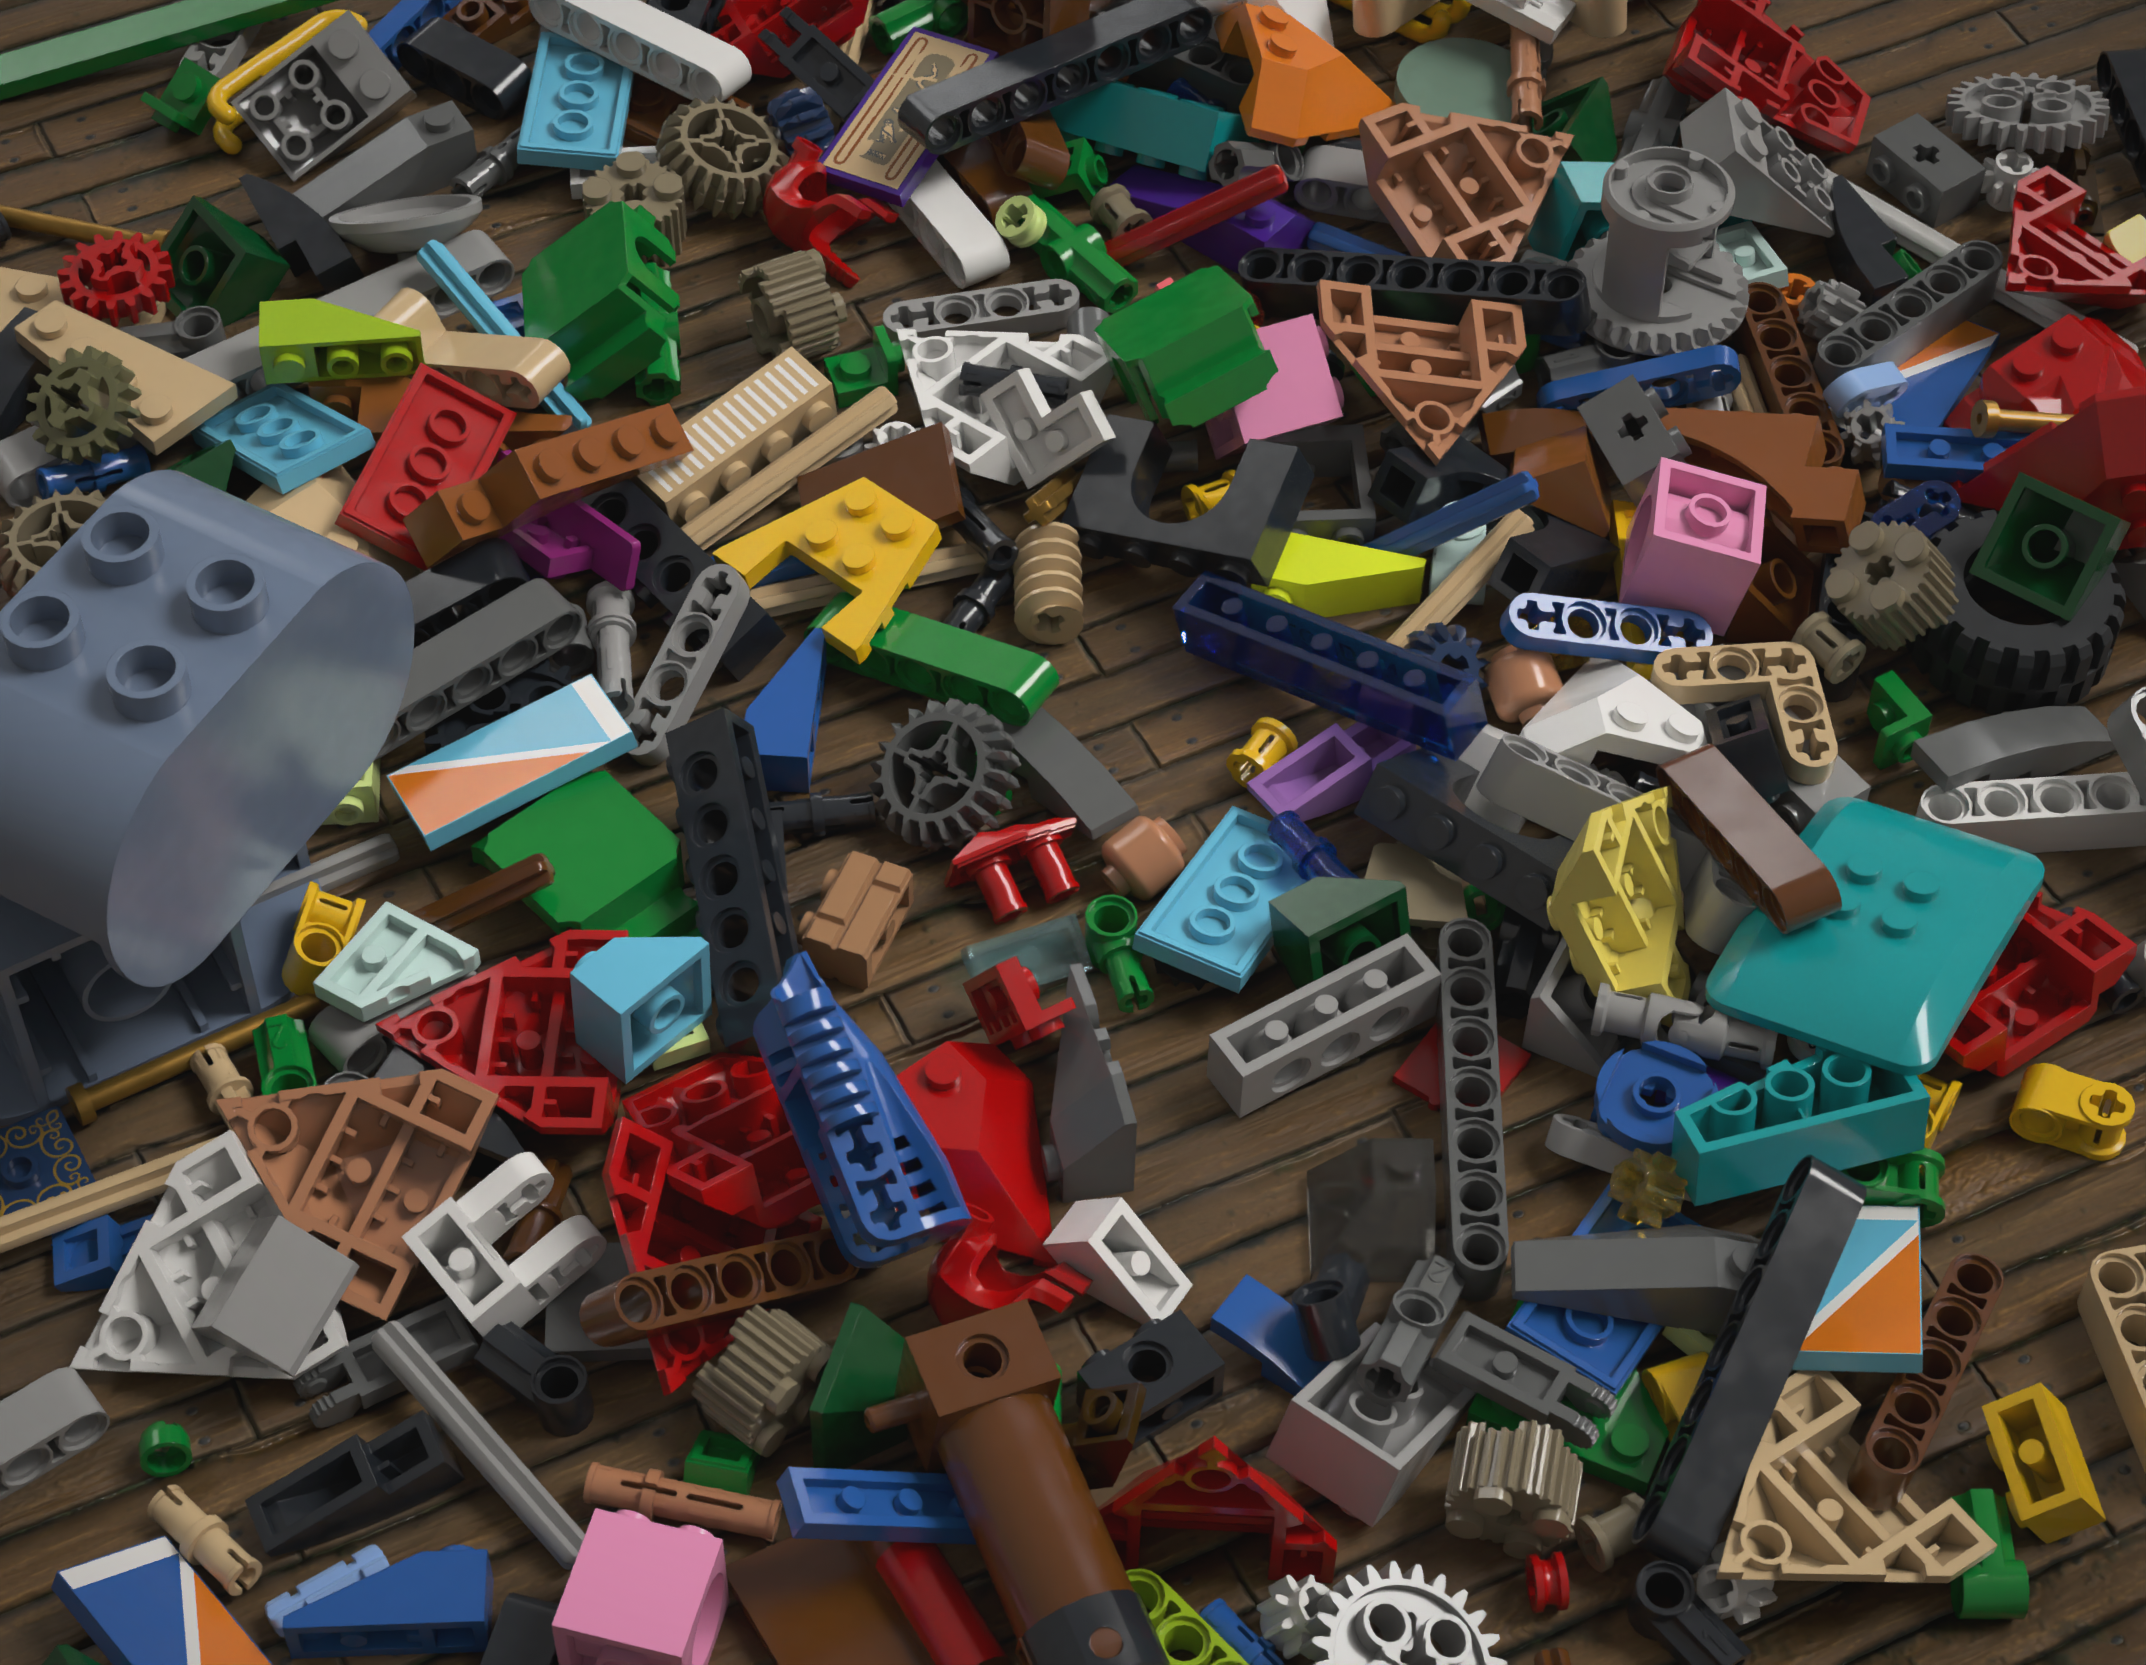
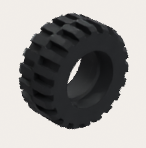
(2007, 662)

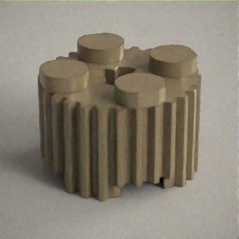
(643, 184)
(792, 305)
(1891, 583)
(764, 1379)
(1513, 1487)

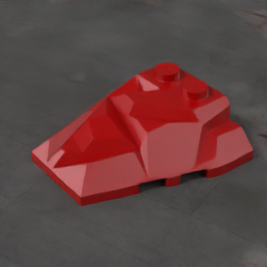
(1752, 57)
(2056, 371)
(2040, 988)
(729, 1140)

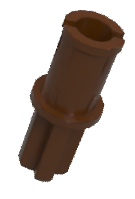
(542, 1217)

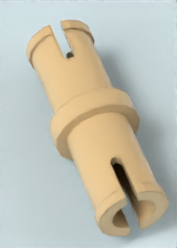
(204, 1540)

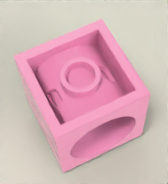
(1295, 397)
(1694, 542)
(642, 1594)

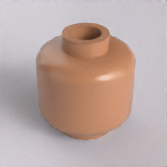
(1521, 683)
(1143, 858)

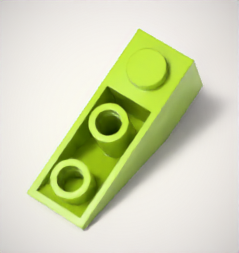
(329, 342)

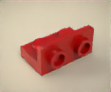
(1009, 1007)

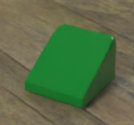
(721, 1463)

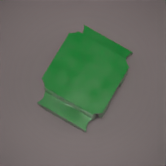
(582, 302)
(1189, 347)
(609, 859)

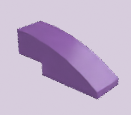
(1326, 771)

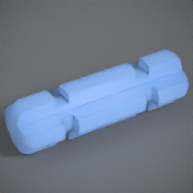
(365, 1563)

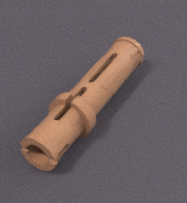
(1526, 81)
(682, 1501)

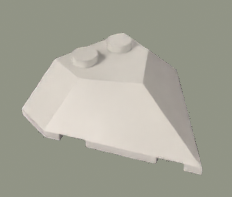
(935, 374)
(1615, 713)
(177, 1265)

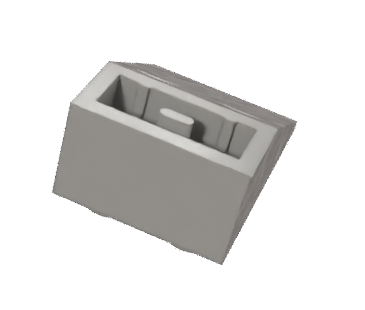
(324, 97)
(1769, 173)

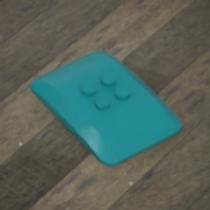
(1902, 955)

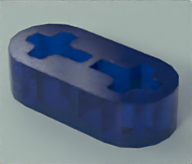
(1911, 503)

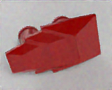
(991, 853)

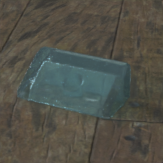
(1043, 949)

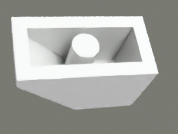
(1121, 1257)

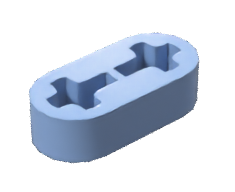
(1877, 383)

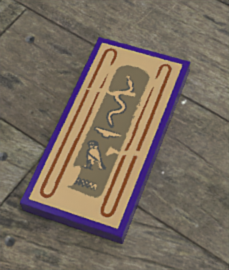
(871, 149)

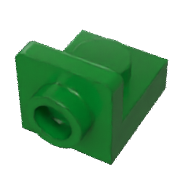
(184, 99)
(1085, 172)
(864, 370)
(1897, 718)

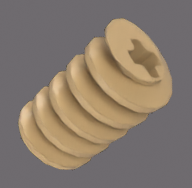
(1048, 584)

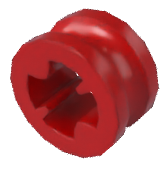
(1547, 1582)

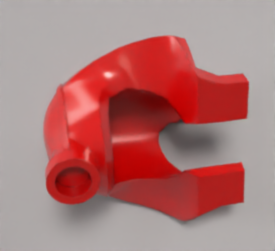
(809, 218)
(970, 1279)

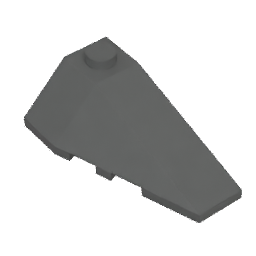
(398, 163)
(1091, 1107)
(1644, 1275)

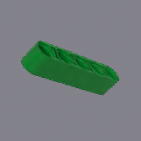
(949, 664)

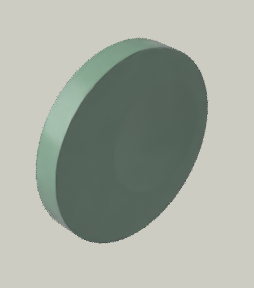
(1456, 77)

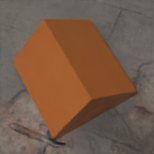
(1568, 479)

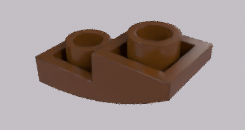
(491, 18)
(1509, 429)

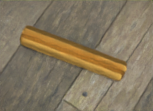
(1052, 498)

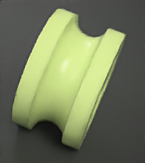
(1011, 212)

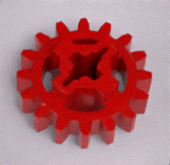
(116, 278)

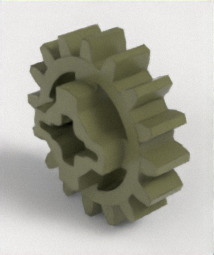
(64, 423)

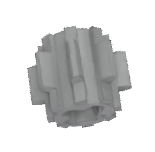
(1828, 307)
(1866, 420)

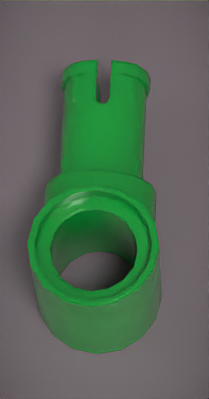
(1109, 942)

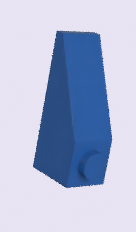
(789, 717)
(412, 1607)

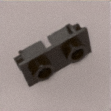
(2075, 166)

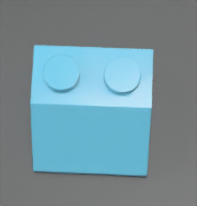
(639, 999)

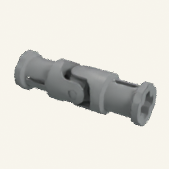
(1693, 1027)

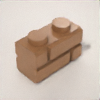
(856, 918)

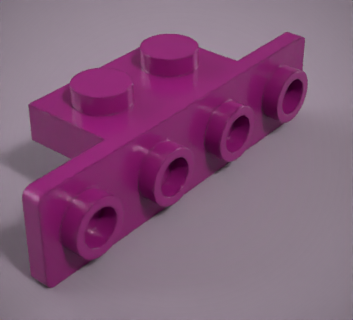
(576, 541)

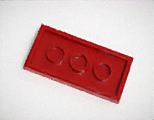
(432, 442)

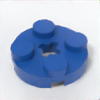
(1642, 1071)

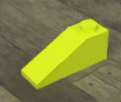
(1343, 577)

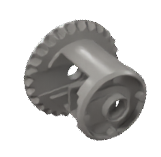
(1663, 237)

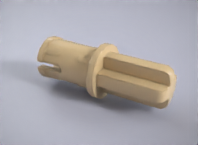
(220, 1079)

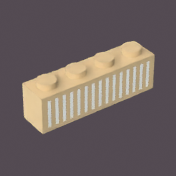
(742, 435)

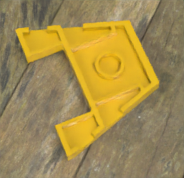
(855, 540)

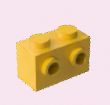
(2042, 1464)

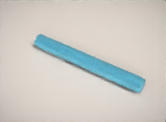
(488, 318)

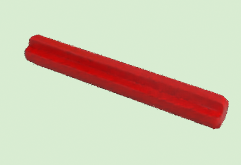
(1198, 215)

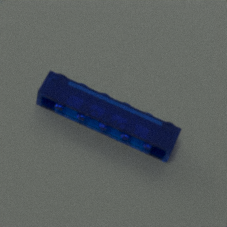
(1331, 665)

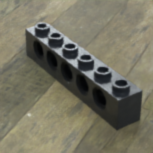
(672, 565)
(719, 793)

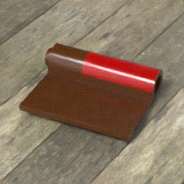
(861, 1605)

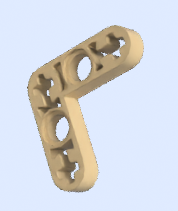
(1774, 685)

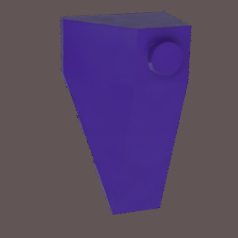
(1262, 226)

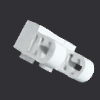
(459, 1252)

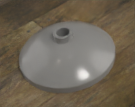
(406, 223)

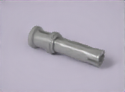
(612, 635)

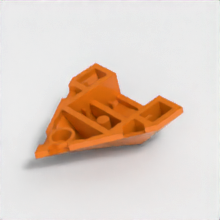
(1298, 80)

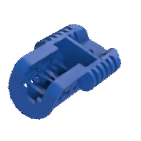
(855, 1125)

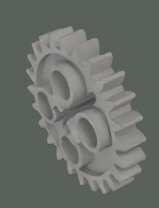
(2059, 112)
(1391, 1604)

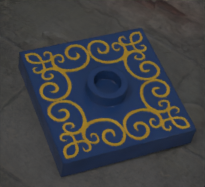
(39, 1161)

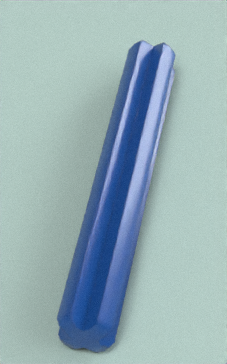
(1461, 516)

